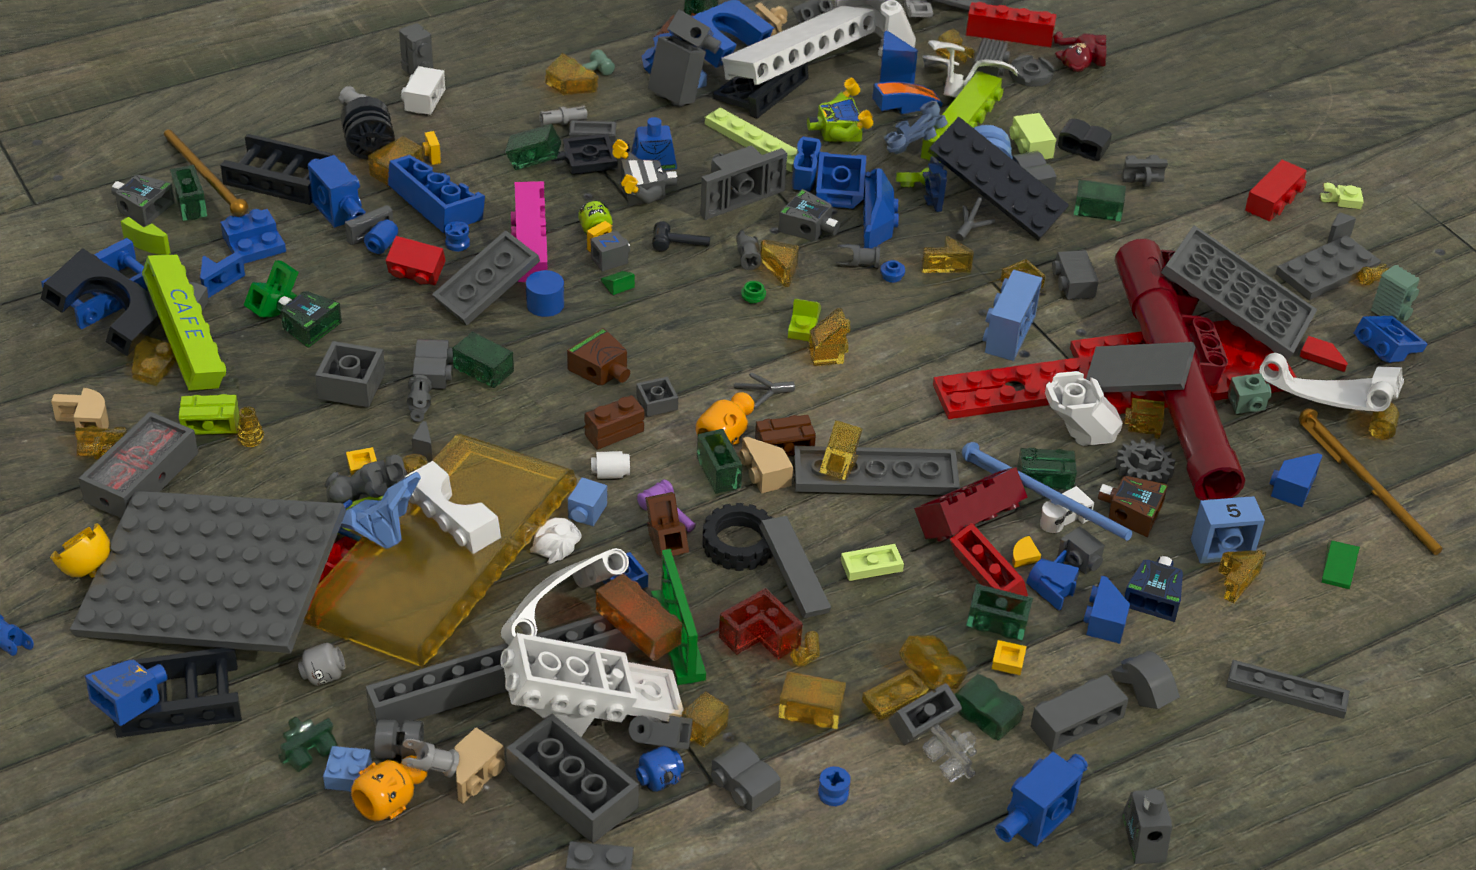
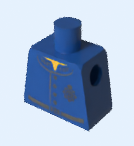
(125, 689)

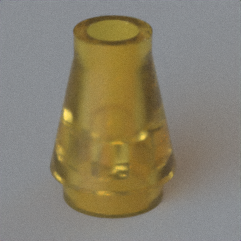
(249, 428)

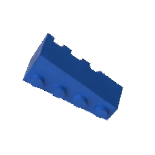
(434, 193)

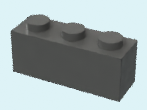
(1079, 712)

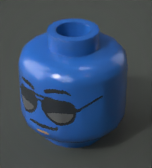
(660, 768)

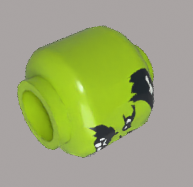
(593, 214)

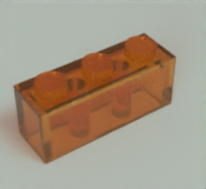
(639, 616)

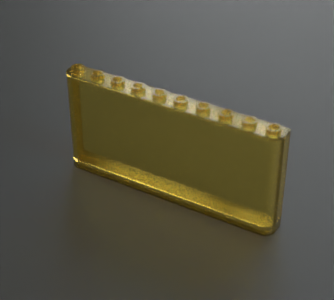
(426, 584)

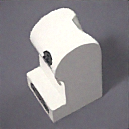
(1056, 517)

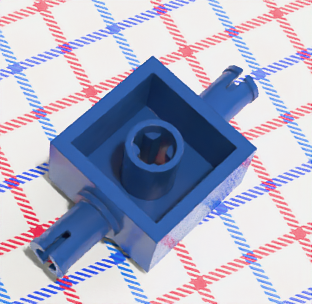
(334, 190)
(1043, 798)

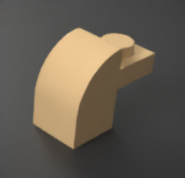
(82, 409)

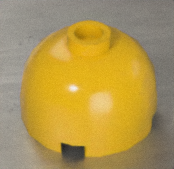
(83, 553)

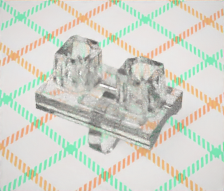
(958, 761)

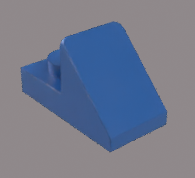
(221, 274)

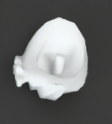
(555, 539)

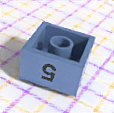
(1226, 527)

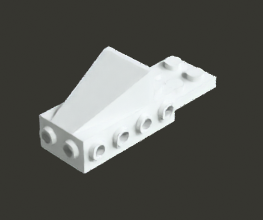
(585, 683)

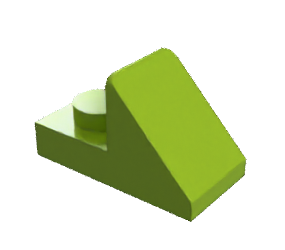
(804, 318)

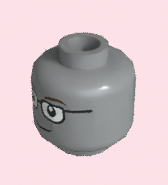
(322, 664)

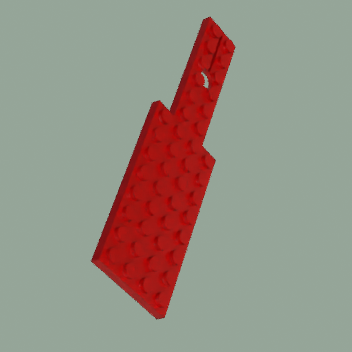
(986, 389)

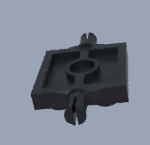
(588, 154)

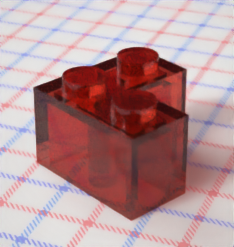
(760, 620)

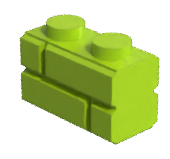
(210, 414)

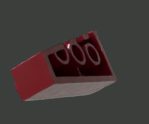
(971, 504)

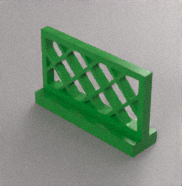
(686, 657)

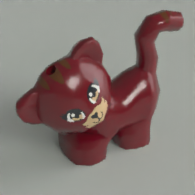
(1084, 50)

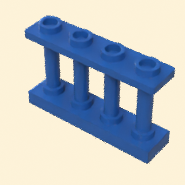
(118, 257)

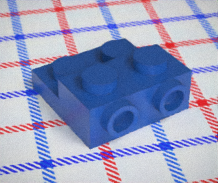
(253, 235)
(1388, 338)

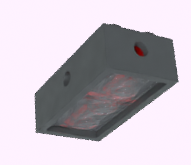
(138, 462)

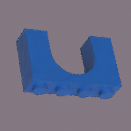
(734, 19)

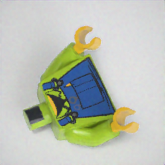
(840, 118)

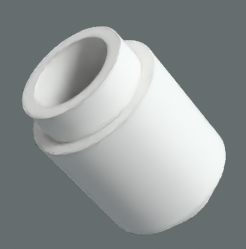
(610, 465)

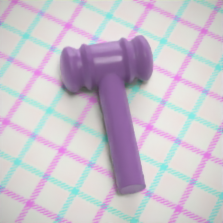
(661, 488)

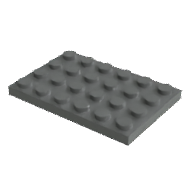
(1239, 292)

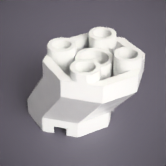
(1083, 408)

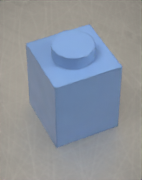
(587, 501)

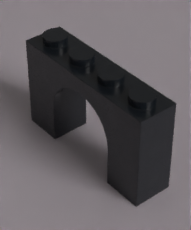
(89, 274)

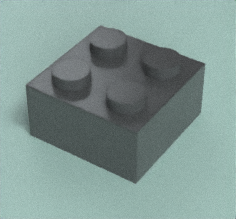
(657, 396)

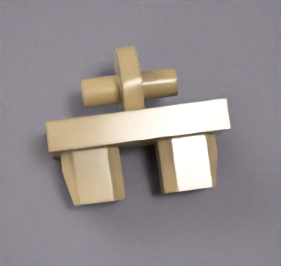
(775, 16)

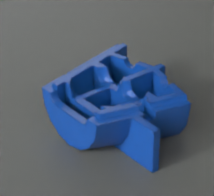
(1054, 579)

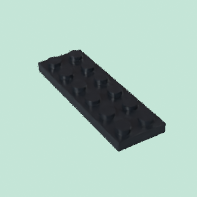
(998, 178)

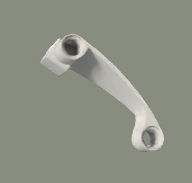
(1356, 394)

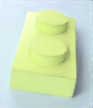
(872, 562)

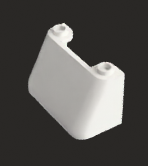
(888, 16)

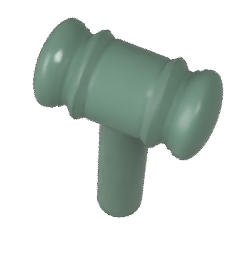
(601, 62)

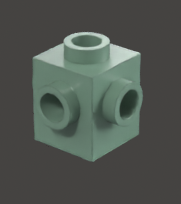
(1249, 393)

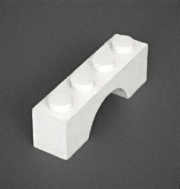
(469, 524)

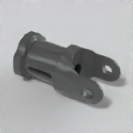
(748, 249)
(862, 256)
(419, 399)

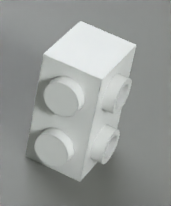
(423, 90)

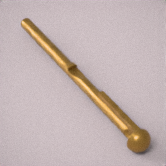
(238, 207)
(1309, 421)

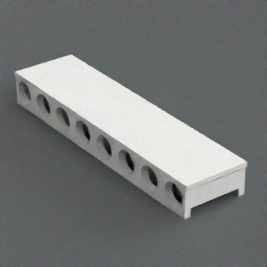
(800, 44)

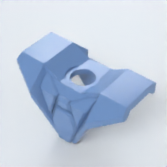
(380, 519)

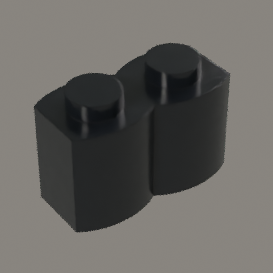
(1084, 139)

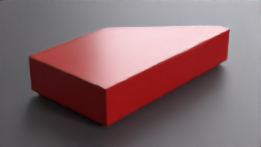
(1323, 353)

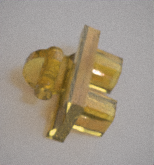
(97, 441)

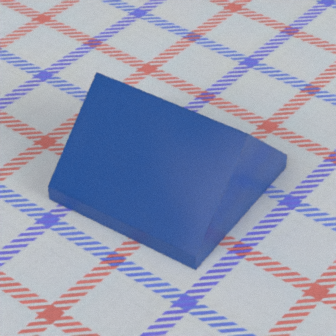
(897, 60)

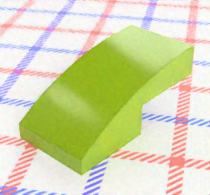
(146, 238)

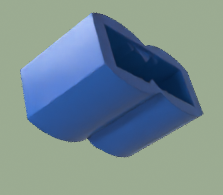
(806, 164)

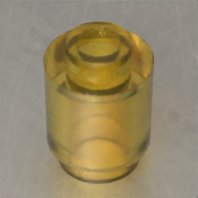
(1384, 423)

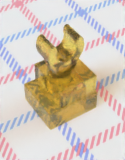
(952, 36)

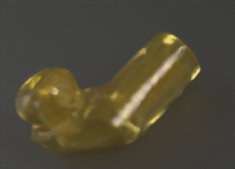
(809, 652)

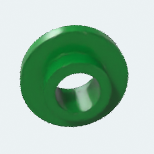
(753, 292)

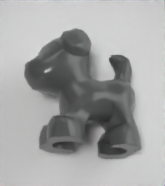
(370, 480)

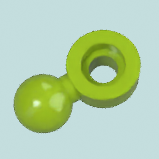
(908, 179)

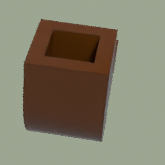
(664, 524)

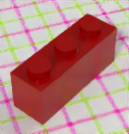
(1276, 190)
(986, 562)

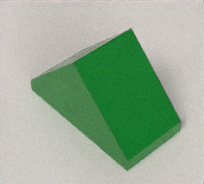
(1339, 564)

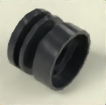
(366, 126)

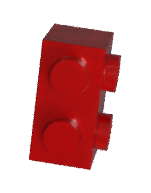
(415, 261)

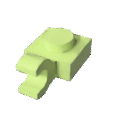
(1345, 196)

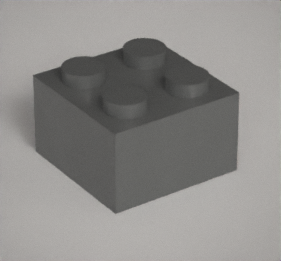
(350, 374)

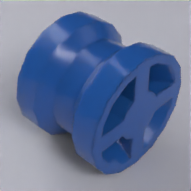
(457, 236)
(839, 792)

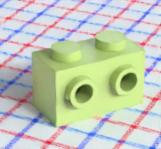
(1032, 135)

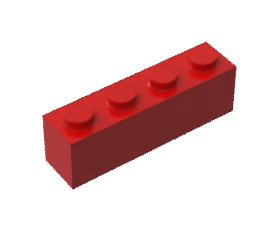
(1011, 24)

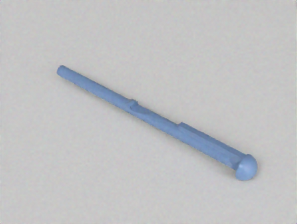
(972, 454)

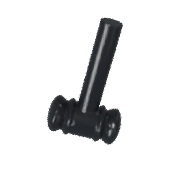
(663, 237)

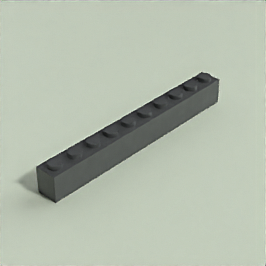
(474, 675)

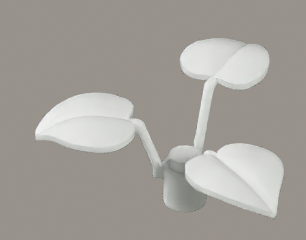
(955, 82)

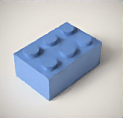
(1012, 314)

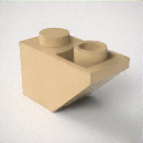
(766, 465)
(478, 762)

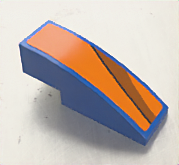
(903, 96)

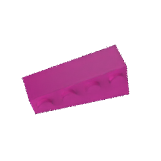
(529, 221)

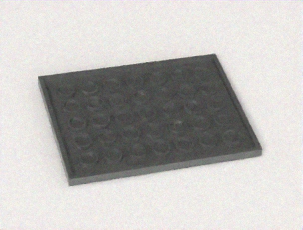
(210, 571)

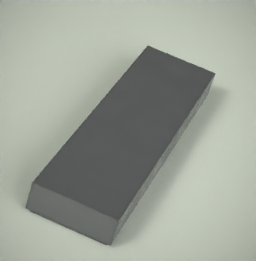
(795, 567)
(1288, 689)

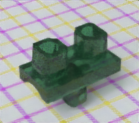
(303, 737)

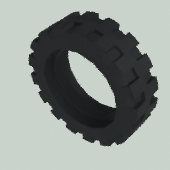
(729, 555)

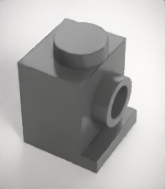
(1082, 550)

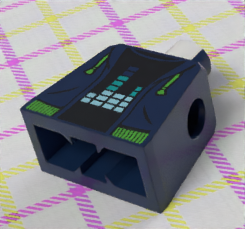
(1156, 589)

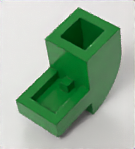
(264, 297)

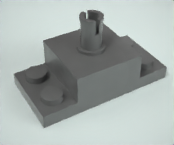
(741, 180)

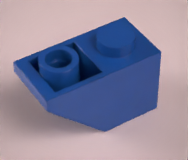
(1109, 612)

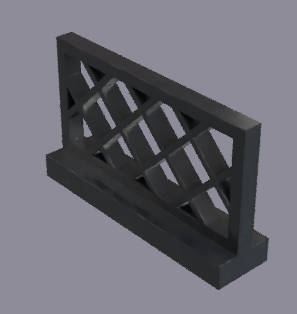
(768, 92)

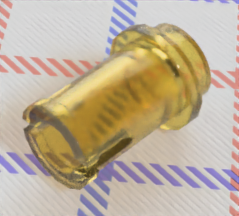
(1369, 275)

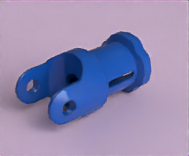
(13, 636)

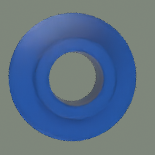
(892, 271)

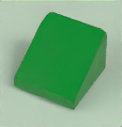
(619, 282)

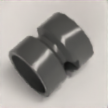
(388, 738)

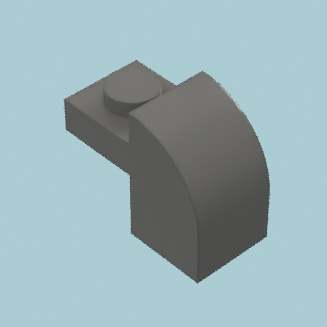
(1150, 679)

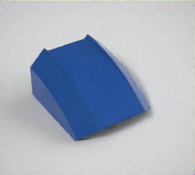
(841, 179)

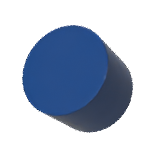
(545, 293)

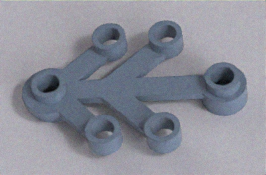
(921, 128)

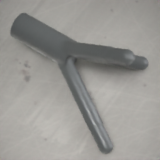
(969, 223)
(772, 388)

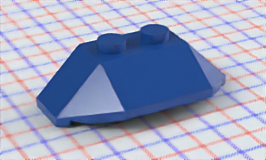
(879, 209)

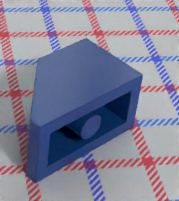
(1295, 479)

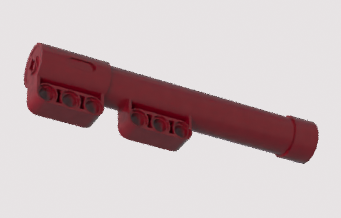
(1166, 317)

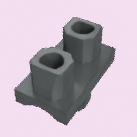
(812, 9)
(1144, 170)

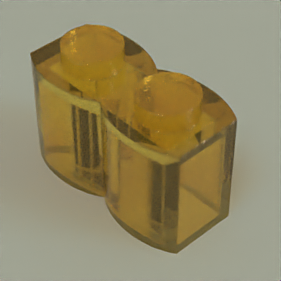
(932, 661)

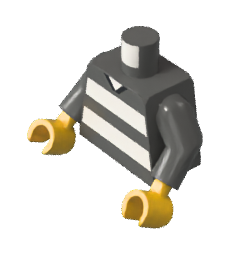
(640, 178)

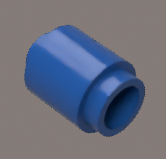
(381, 236)

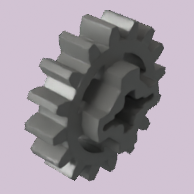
(1145, 462)

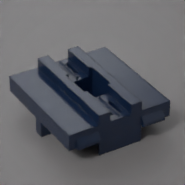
(935, 184)

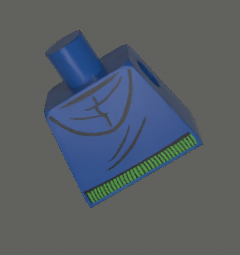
(655, 143)

